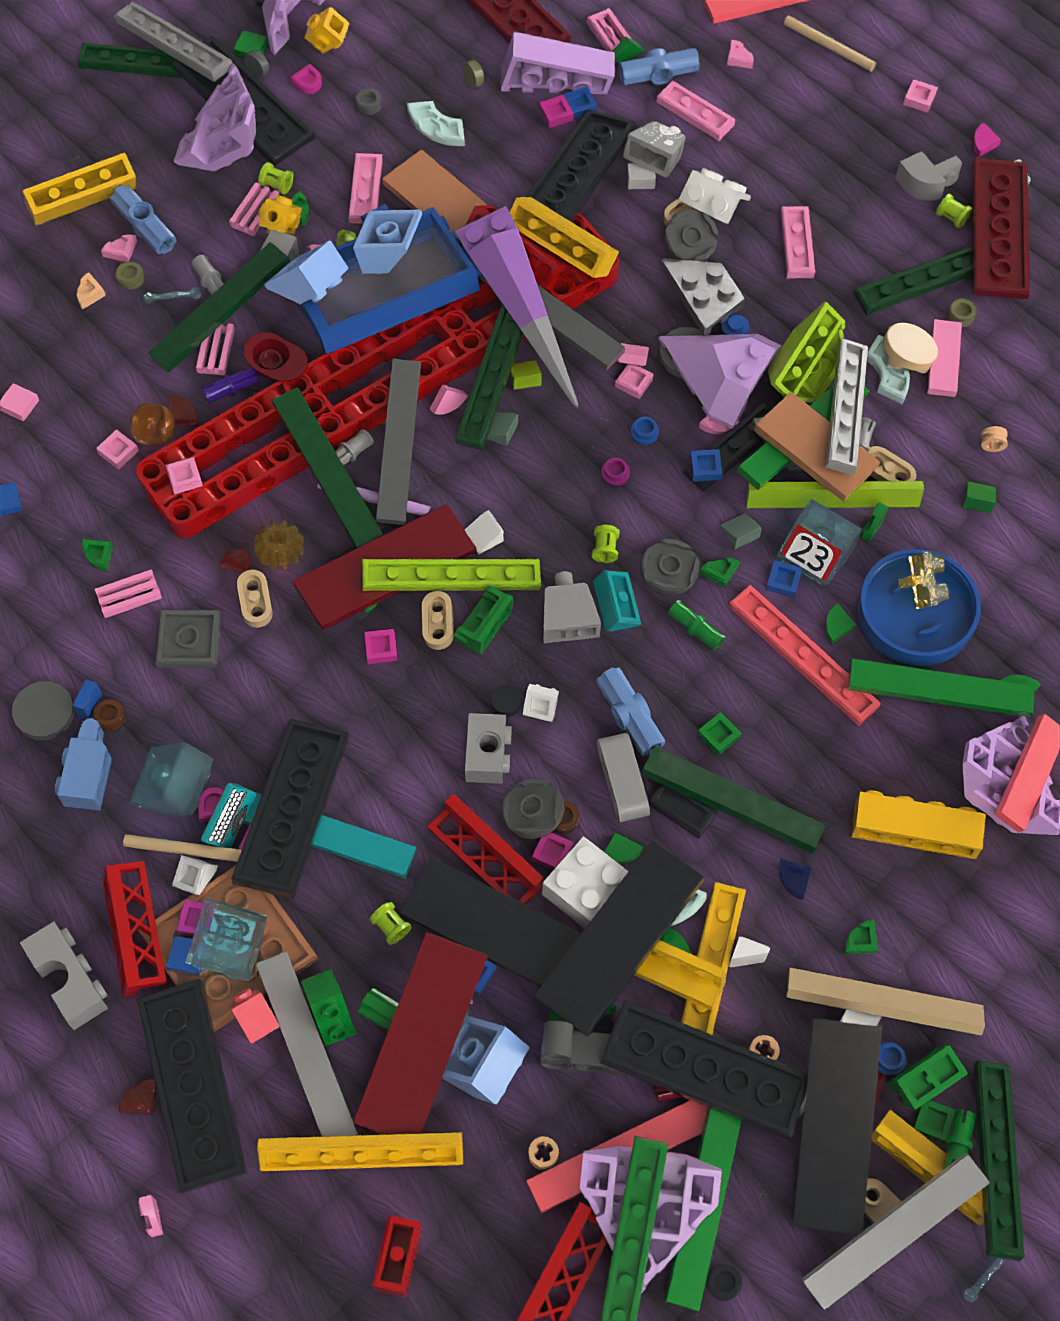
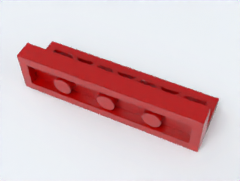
(544, 263)
(492, 843)
(121, 932)
(557, 1263)

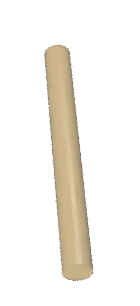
(829, 43)
(182, 848)

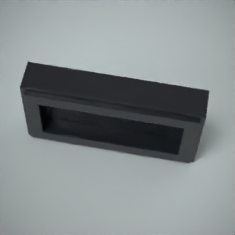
(683, 810)

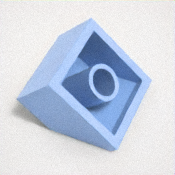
(385, 239)
(309, 274)
(484, 1059)

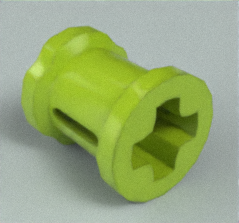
(268, 175)
(954, 211)
(605, 543)
(390, 923)

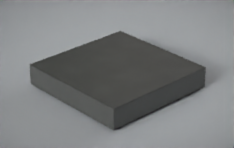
(188, 639)

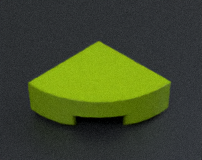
(344, 236)

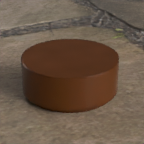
(109, 715)
(569, 820)

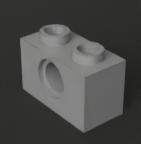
(482, 731)

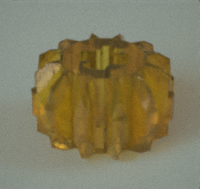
(288, 539)

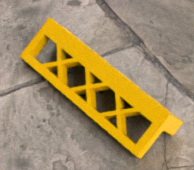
(683, 974)
(919, 1157)

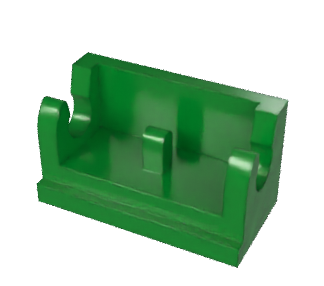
(485, 620)
(927, 1077)

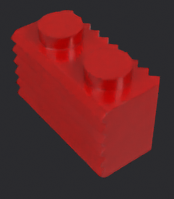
(397, 1256)

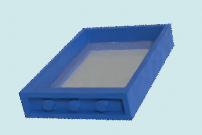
(424, 279)

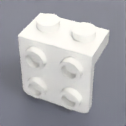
(711, 195)

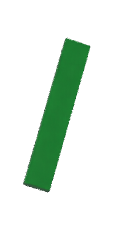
(769, 460)
(941, 688)
(634, 1230)
(693, 1259)

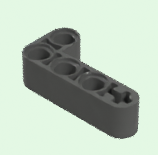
(573, 1050)

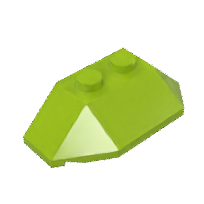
(809, 356)

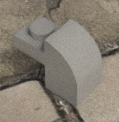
(924, 179)

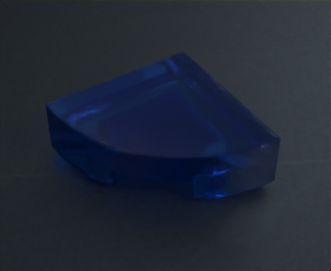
(794, 877)

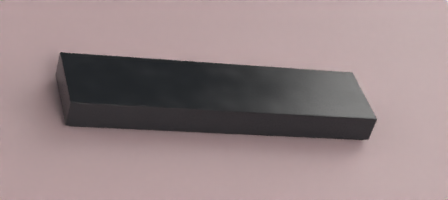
(734, 445)

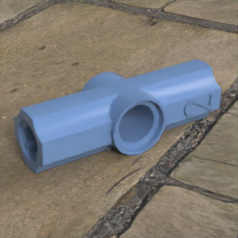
(659, 66)
(143, 220)
(630, 711)

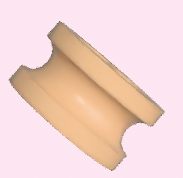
(994, 439)
(768, 1040)
(553, 1155)

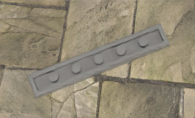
(173, 41)
(847, 407)
(306, 1047)
(895, 1231)

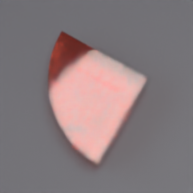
(183, 411)
(237, 561)
(140, 1099)

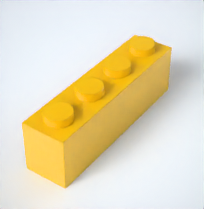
(78, 189)
(563, 237)
(918, 824)

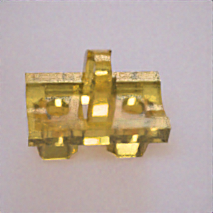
(922, 579)

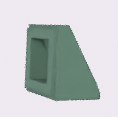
(503, 428)
(741, 530)

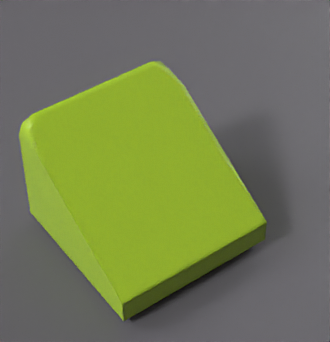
(525, 375)

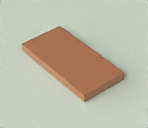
(426, 184)
(803, 438)

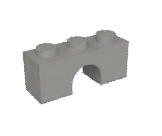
(51, 951)

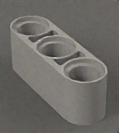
(623, 777)

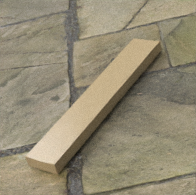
(885, 1001)

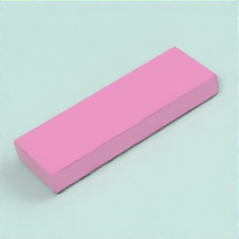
(695, 110)
(365, 185)
(797, 242)
(945, 369)

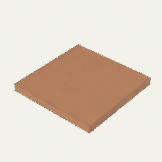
(278, 937)

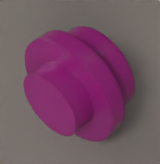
(615, 472)

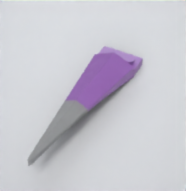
(500, 256)

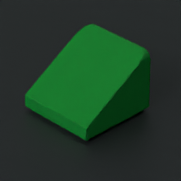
(979, 497)

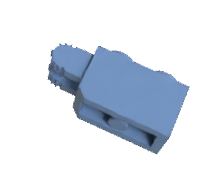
(85, 769)

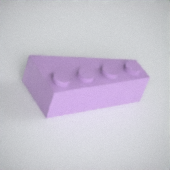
(555, 66)

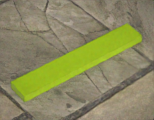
(865, 496)
(450, 574)

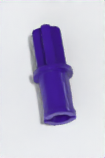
(230, 384)

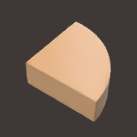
(89, 291)

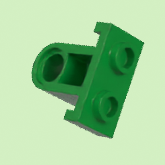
(328, 1007)

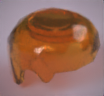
(152, 424)

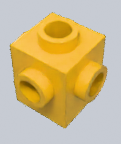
(326, 30)
(279, 215)

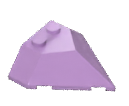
(276, 23)
(223, 127)
(721, 369)
(988, 769)
(685, 1199)

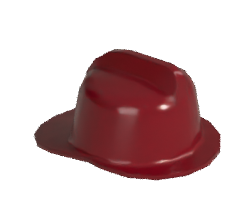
(275, 357)

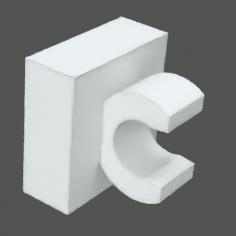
(540, 702)

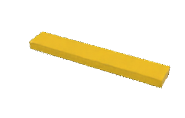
(716, 947)
(360, 1151)

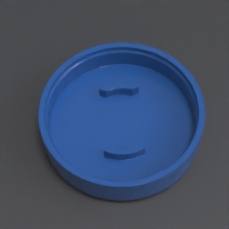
(912, 634)

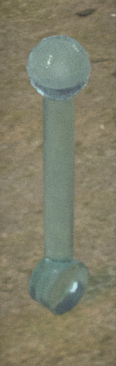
(194, 292)
(971, 1294)

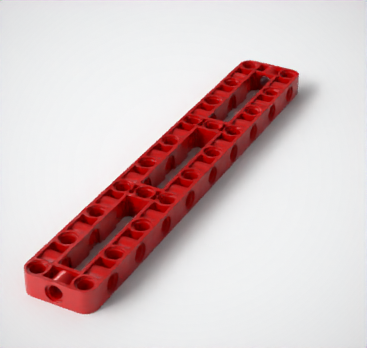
(323, 376)

